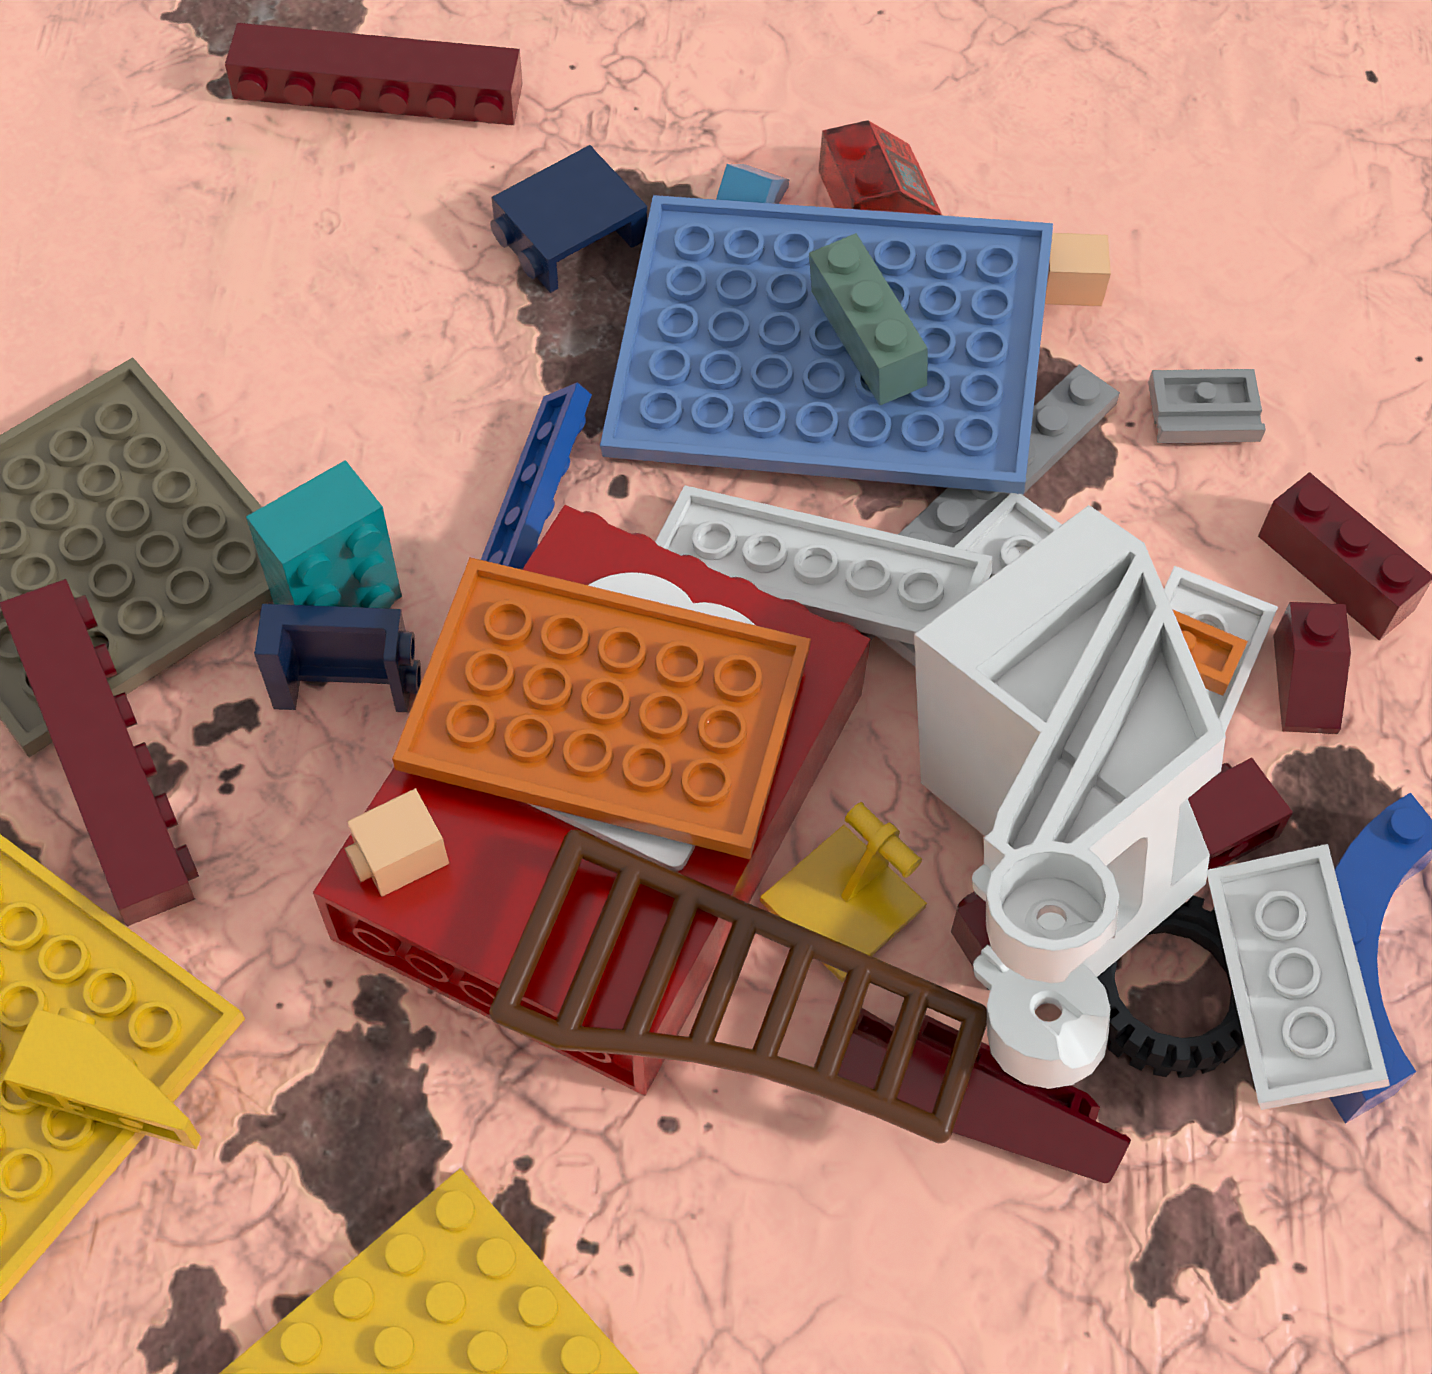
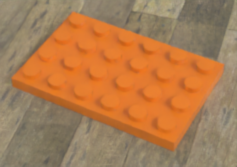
(605, 707)

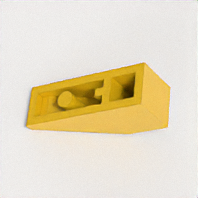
(81, 1072)

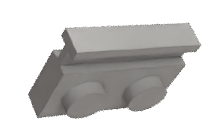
(1206, 406)

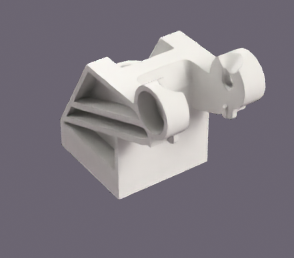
(1070, 740)

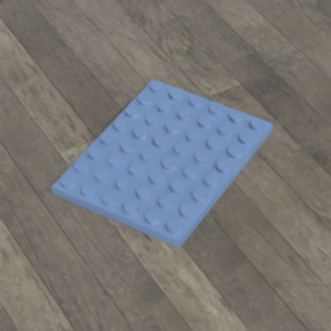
(746, 373)

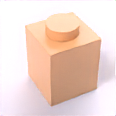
(1078, 269)
(396, 843)

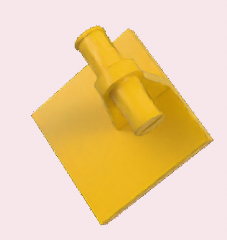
(849, 888)

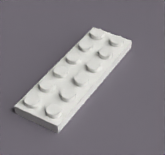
(831, 567)

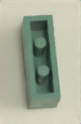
(868, 319)

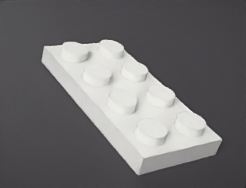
(1296, 978)

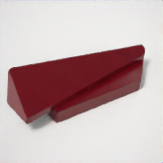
(997, 1109)

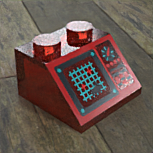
(873, 171)

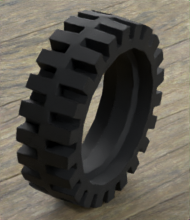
(1165, 1051)

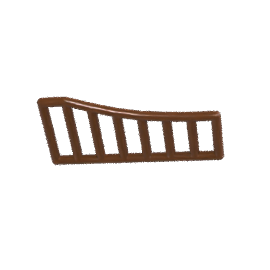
(700, 1046)

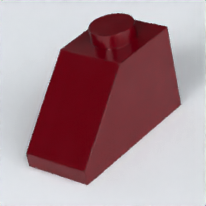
(1312, 666)

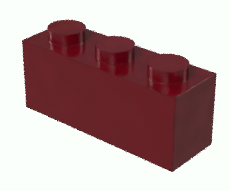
(1345, 555)

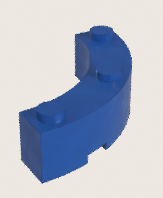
(1368, 873)

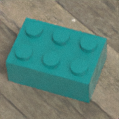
(327, 544)

